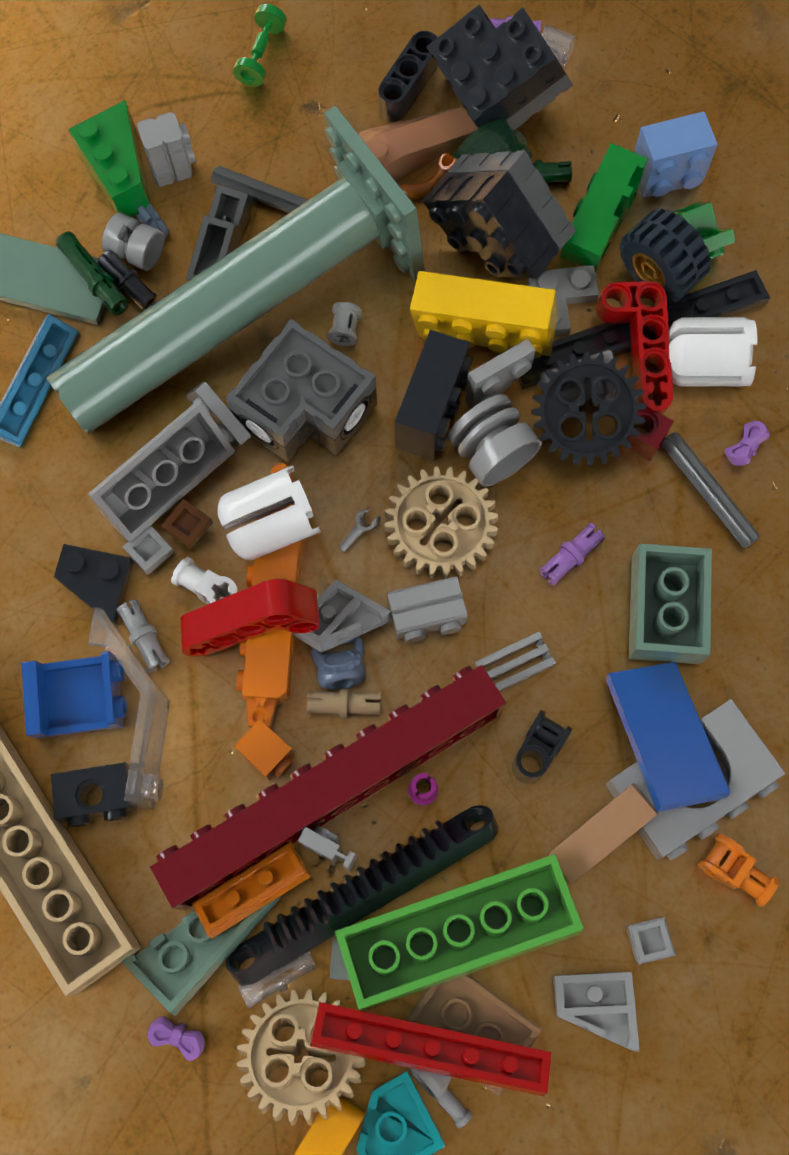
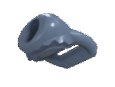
(341, 668)

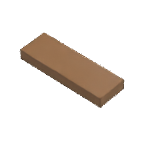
(604, 832)

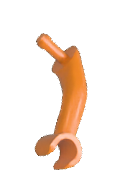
(421, 189)

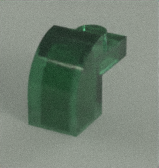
(493, 138)

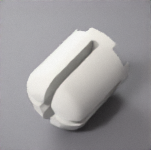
(712, 351)
(259, 500)

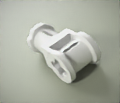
(203, 583)

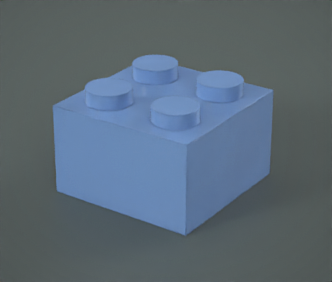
(676, 154)

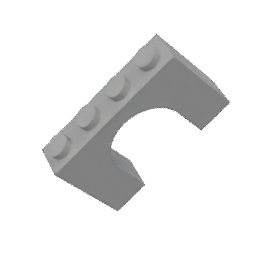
(745, 766)

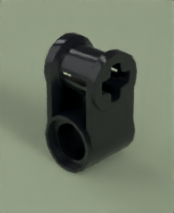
(543, 743)

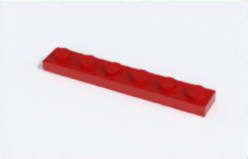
(431, 1049)

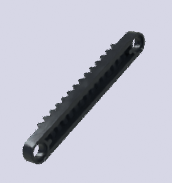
(361, 894)

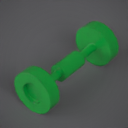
(270, 20)

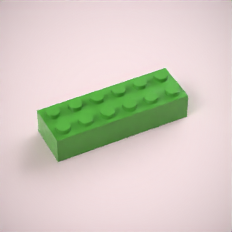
(458, 932)

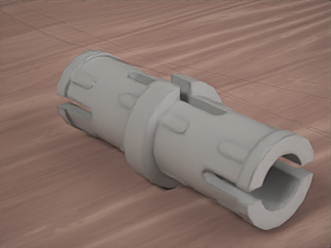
(143, 635)

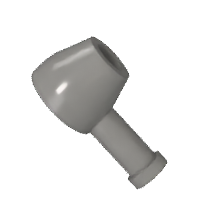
(436, 1087)

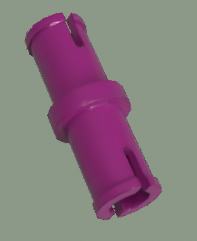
(419, 781)

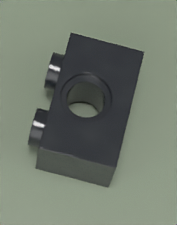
(72, 788)

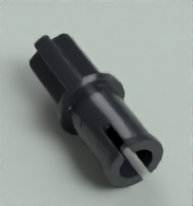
(127, 279)

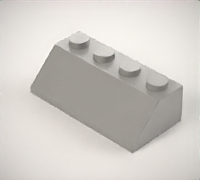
(162, 472)

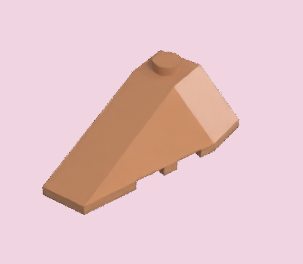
(417, 141)

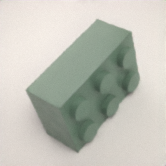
(670, 604)

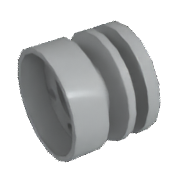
(494, 440)

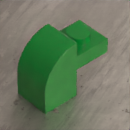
(703, 219)

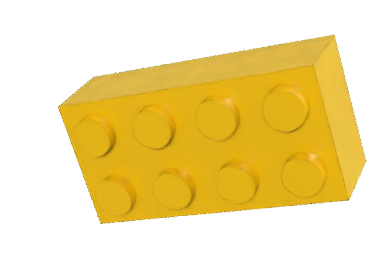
(485, 312)

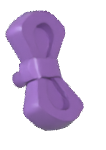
(754, 434)
(189, 1042)

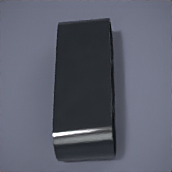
(407, 77)

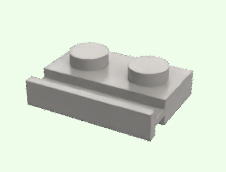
(325, 844)

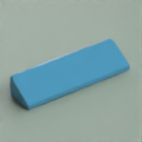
(30, 381)

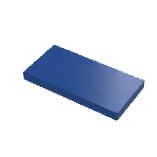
(667, 736)

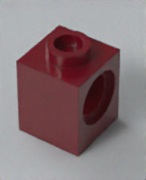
(658, 428)

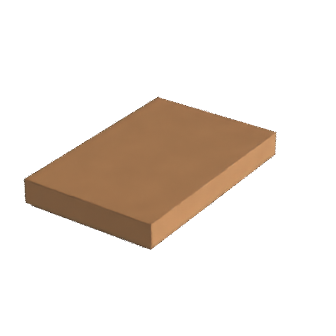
(475, 1010)

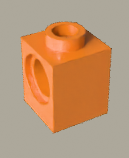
(265, 751)

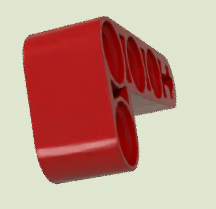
(642, 348)
(248, 615)

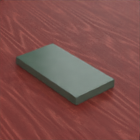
(45, 281)

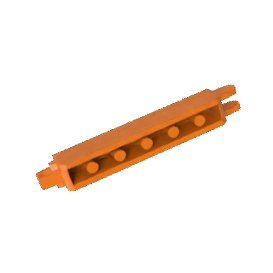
(269, 655)

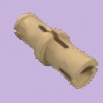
(343, 703)

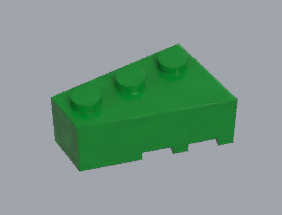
(113, 157)
(604, 206)

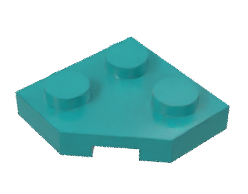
(398, 1121)

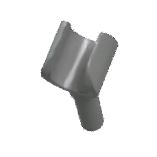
(359, 528)

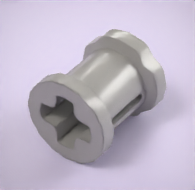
(344, 324)

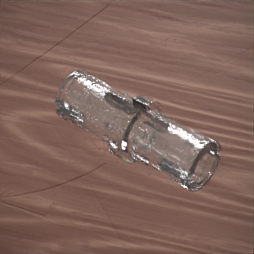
(257, 992)

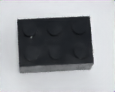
(433, 395)

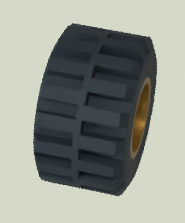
(666, 252)

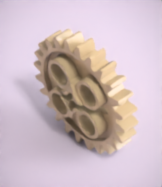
(416, 504)
(294, 1093)

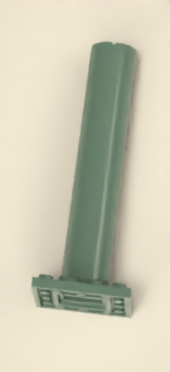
(247, 283)

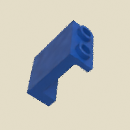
(73, 696)

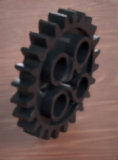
(620, 408)

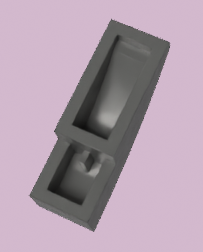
(221, 229)

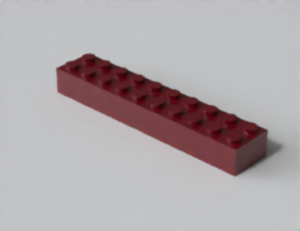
(330, 787)

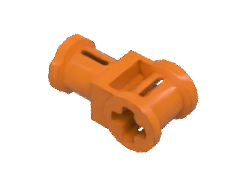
(735, 868)

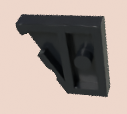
(95, 577)

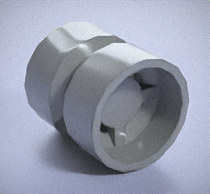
(132, 241)

